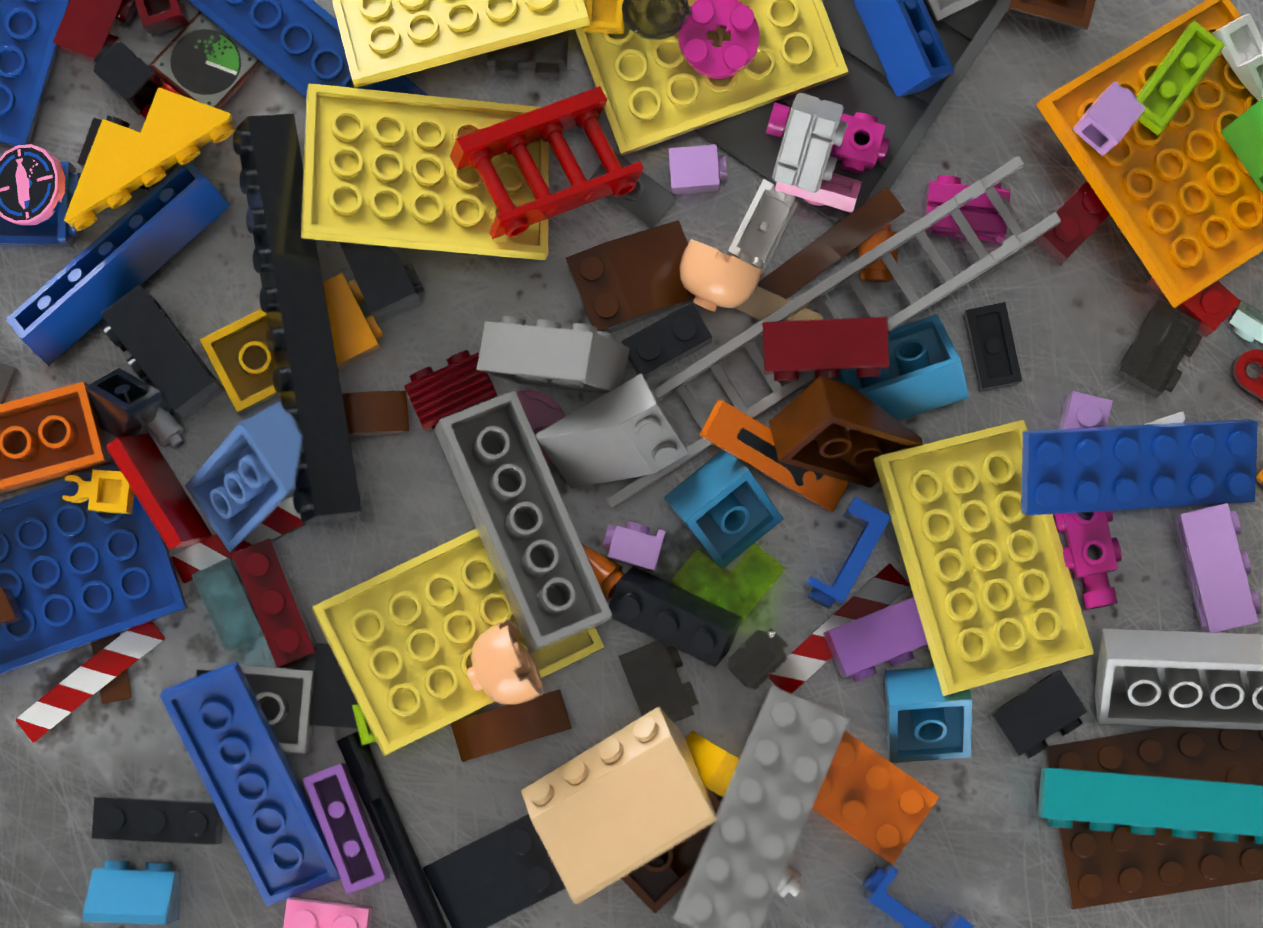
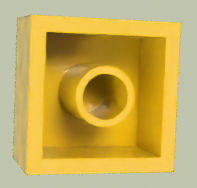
(243, 361)

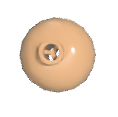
(716, 277)
(504, 666)

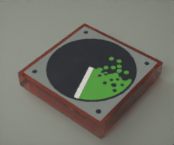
(205, 63)

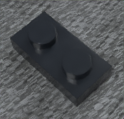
(993, 346)

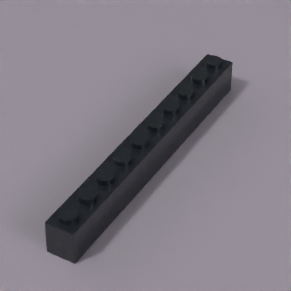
(297, 317)

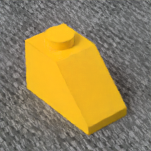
(712, 763)

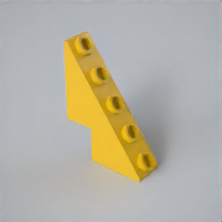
(128, 159)

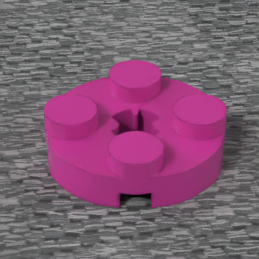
(733, 54)

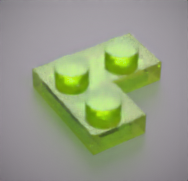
(733, 591)

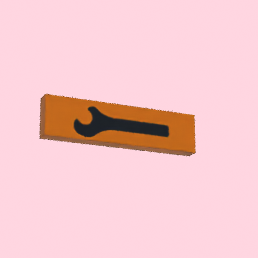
(755, 446)

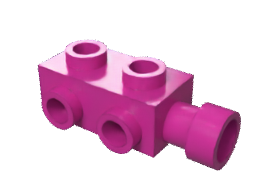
(853, 156)
(1080, 535)

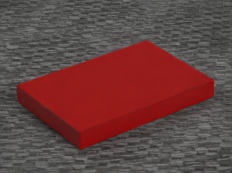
(158, 490)

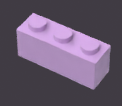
(1217, 568)

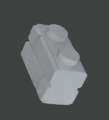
(808, 143)

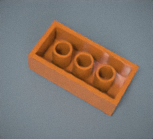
(49, 438)
(872, 799)

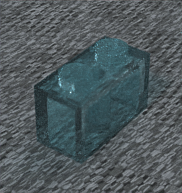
(228, 604)

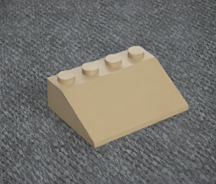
(619, 804)

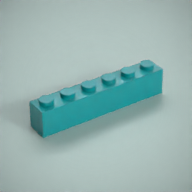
(1151, 803)

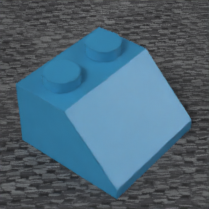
(723, 507)
(922, 720)
(133, 894)

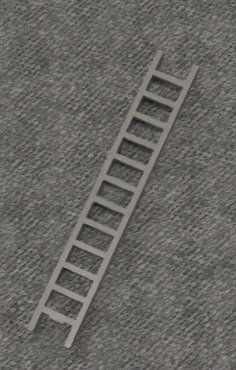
(814, 295)

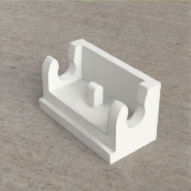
(763, 226)

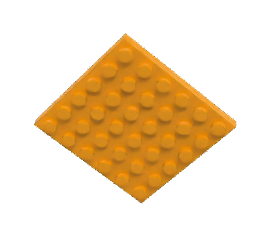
(1177, 193)

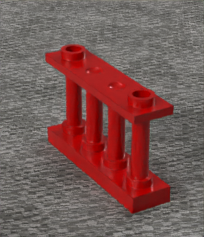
(549, 125)

